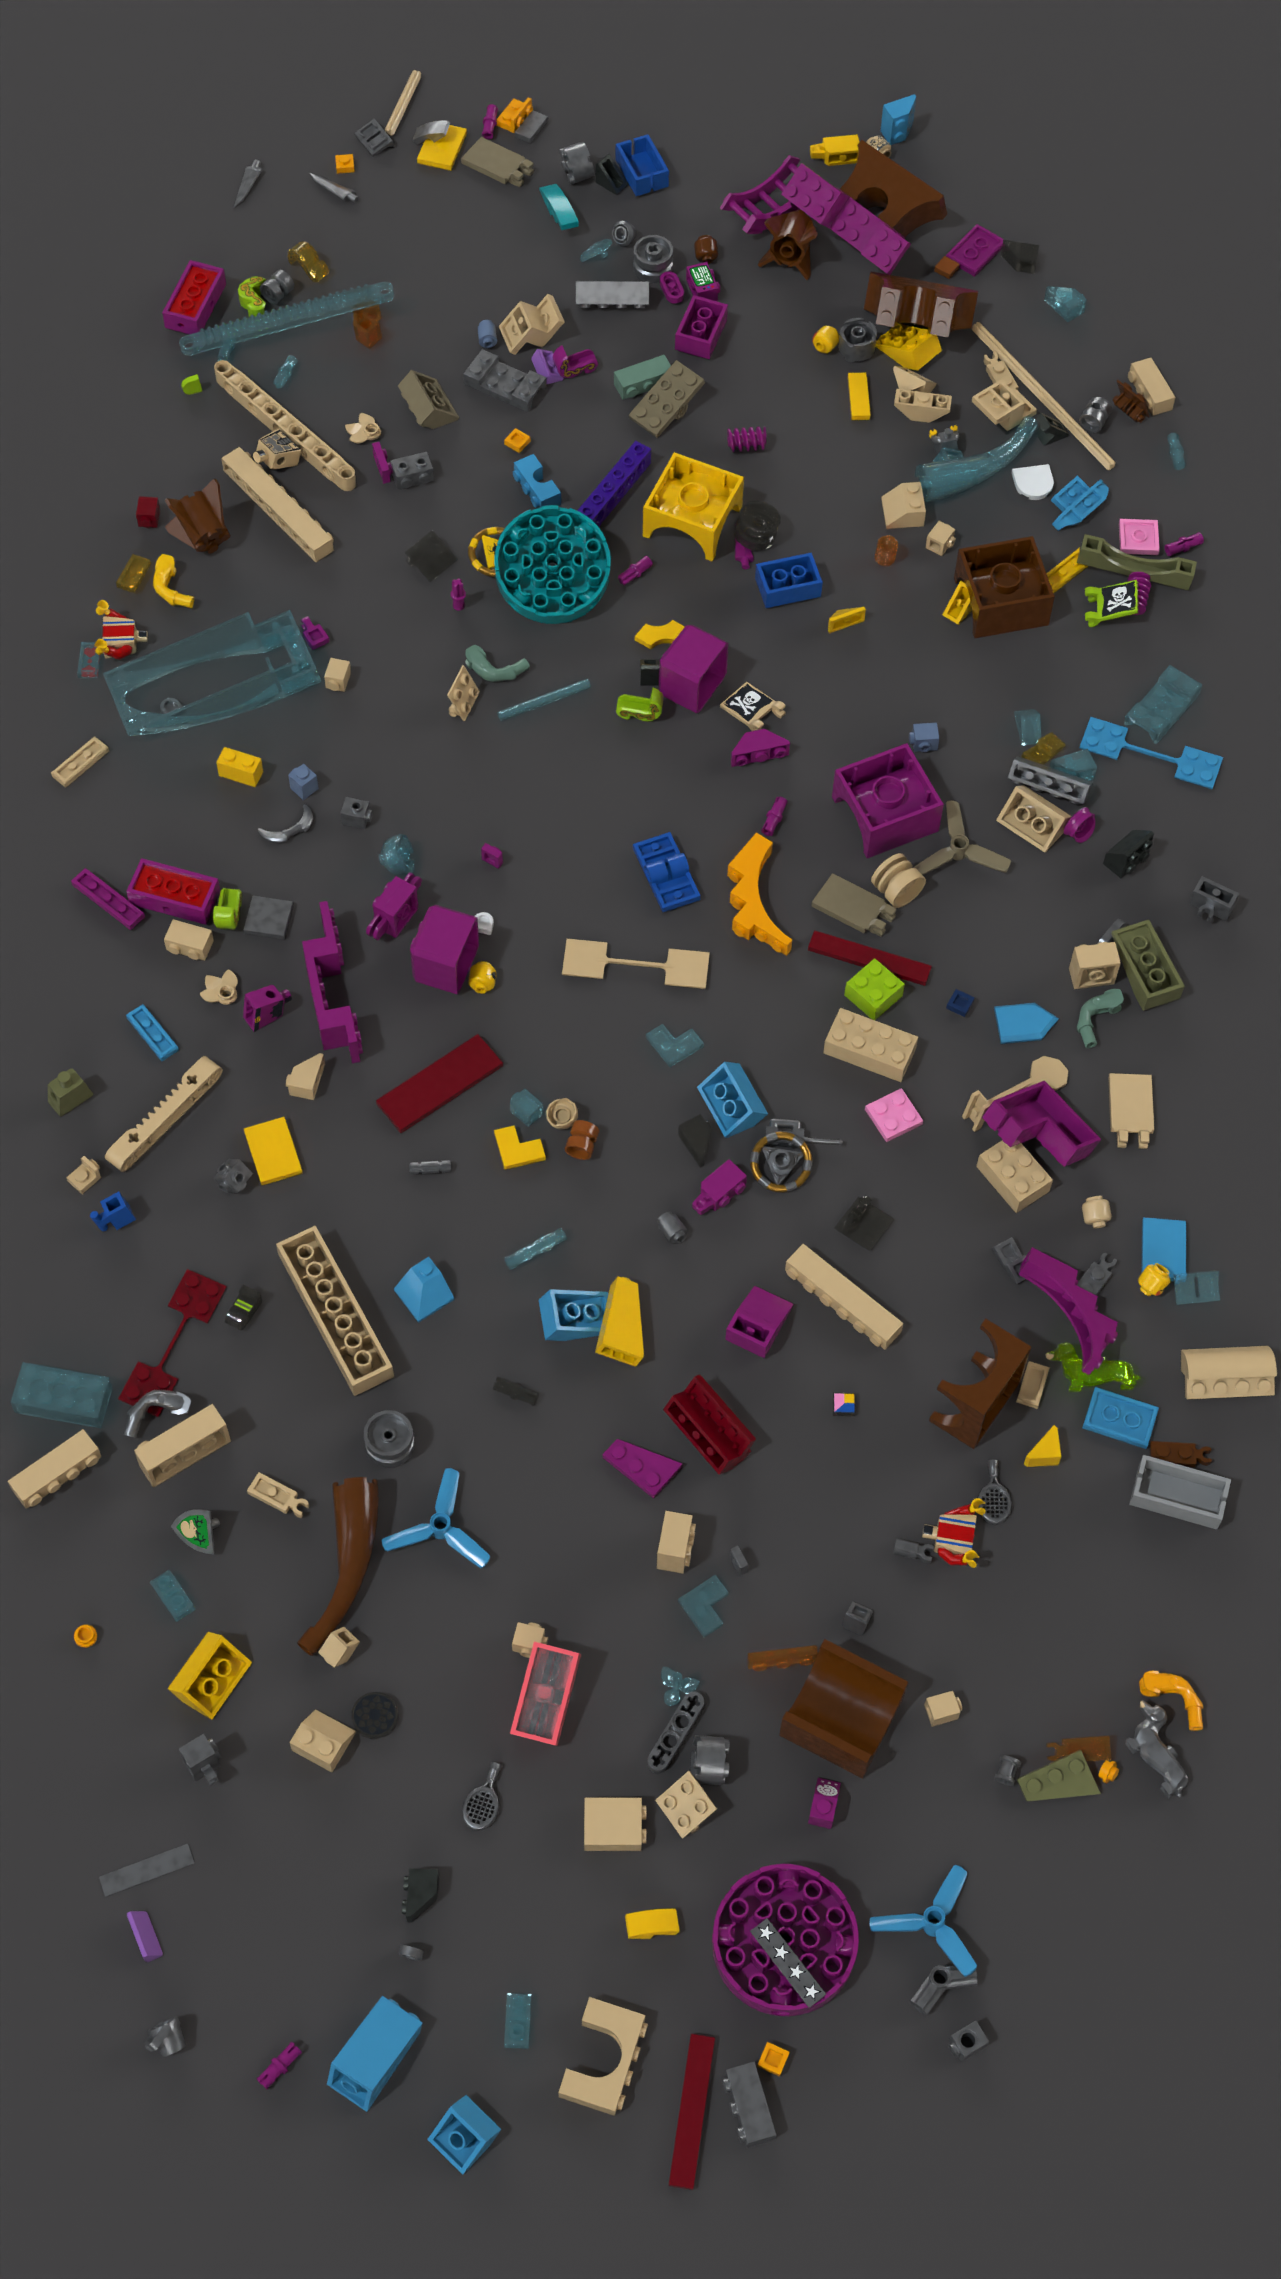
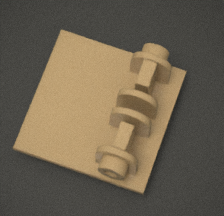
(462, 694)
(686, 1804)

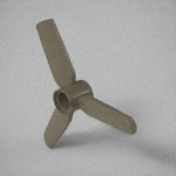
(958, 839)

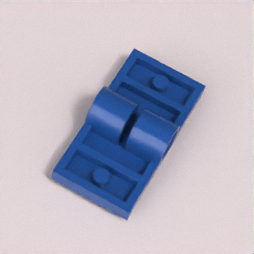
(666, 872)

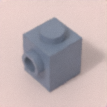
(924, 737)
(303, 781)

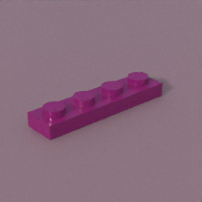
(108, 899)

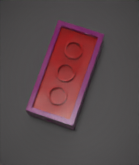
(194, 297)
(173, 891)

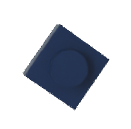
(960, 1003)

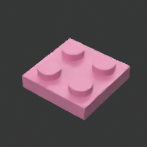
(1139, 536)
(894, 1115)

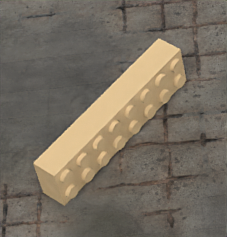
(335, 1310)

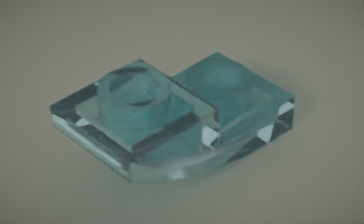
(172, 1595)
(517, 2021)

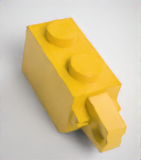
(836, 150)

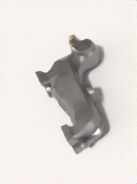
(1155, 1753)

